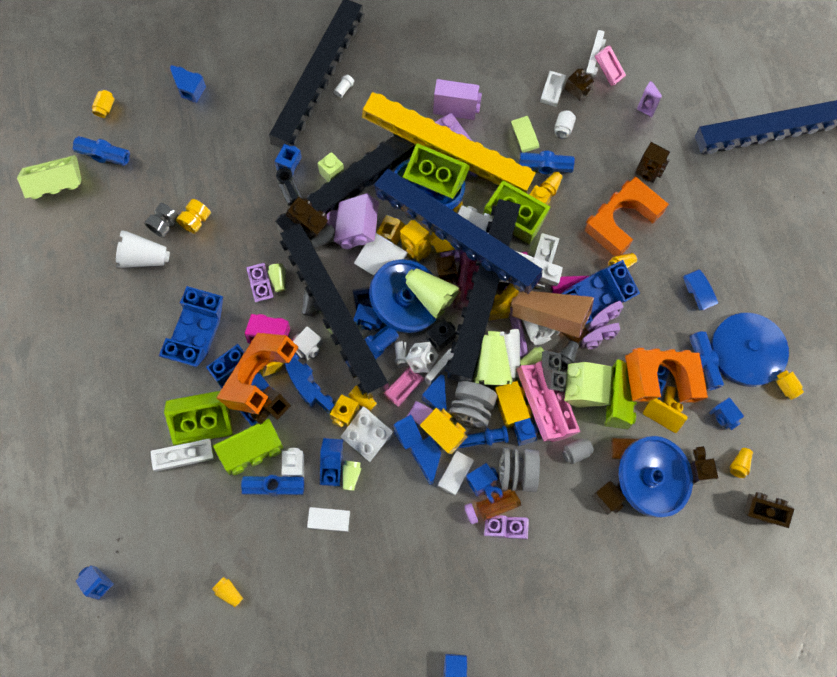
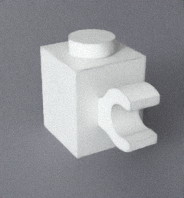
(293, 463)

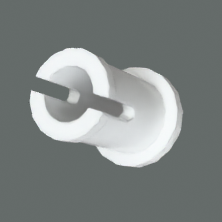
(347, 81)
(401, 353)

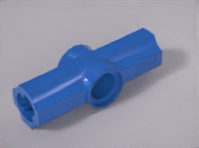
(101, 151)
(547, 162)
(380, 341)
(709, 360)
(259, 485)

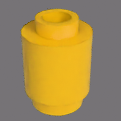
(102, 103)
(789, 384)

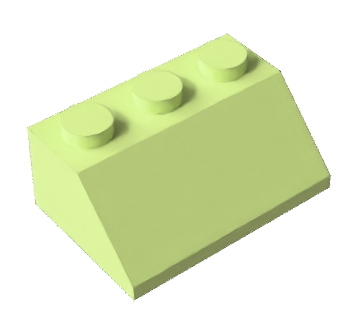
(50, 177)

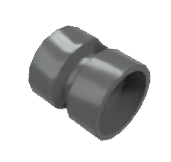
(157, 224)

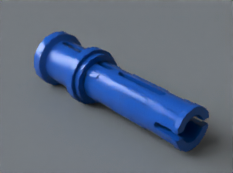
(487, 437)

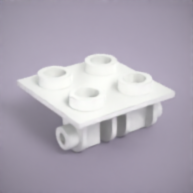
(367, 434)

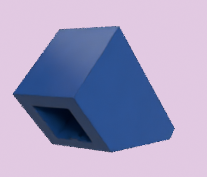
(189, 84)
(331, 461)

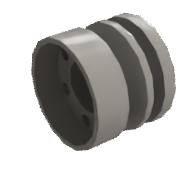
(472, 404)
(520, 469)

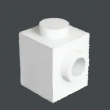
(308, 343)

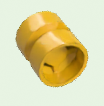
(193, 216)

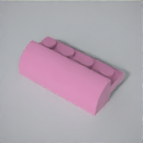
(548, 406)

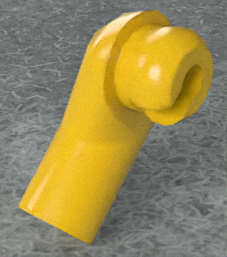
(669, 399)

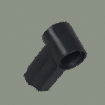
(289, 186)

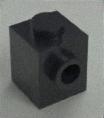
(441, 334)

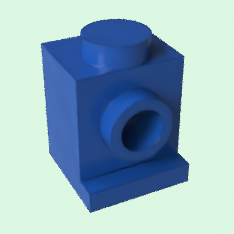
(285, 155)
(367, 318)
(727, 414)
(525, 432)

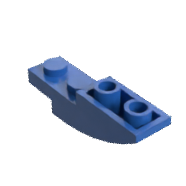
(301, 378)

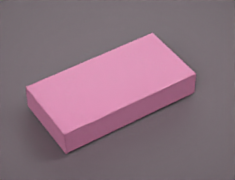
(610, 65)
(403, 387)

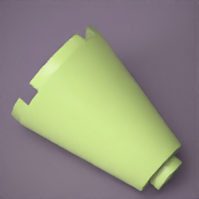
(431, 291)
(493, 361)

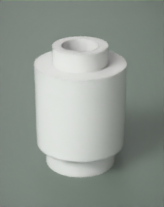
(564, 124)

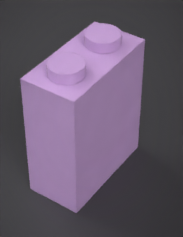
(456, 98)
(356, 221)

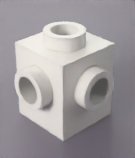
(421, 357)

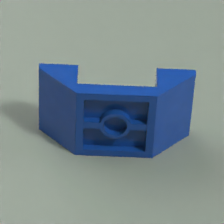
(606, 287)
(194, 328)
(223, 368)

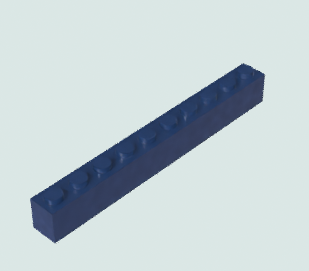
(767, 127)
(458, 231)

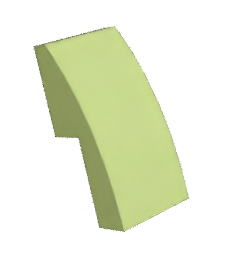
(525, 134)

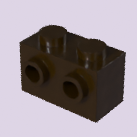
(653, 162)
(310, 219)
(768, 510)

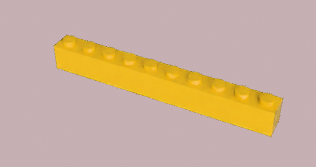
(440, 138)

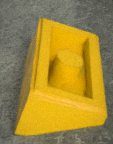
(504, 301)
(665, 415)

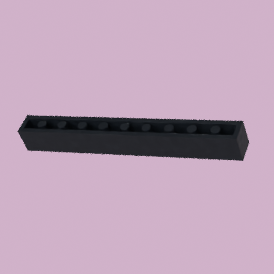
(317, 74)
(356, 178)
(480, 298)
(335, 313)

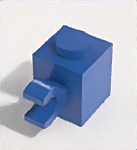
(484, 481)

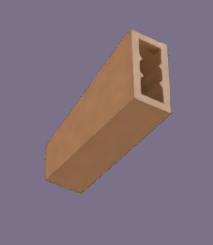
(554, 310)

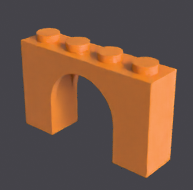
(633, 195)
(264, 349)
(684, 365)

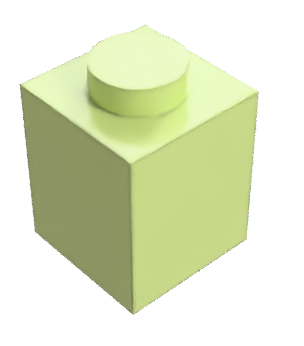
(330, 167)

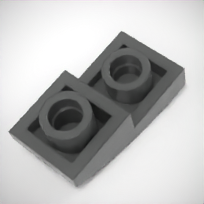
(553, 376)

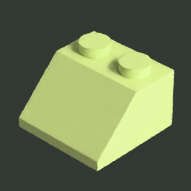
(588, 384)

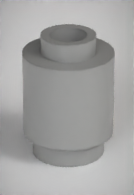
(577, 451)

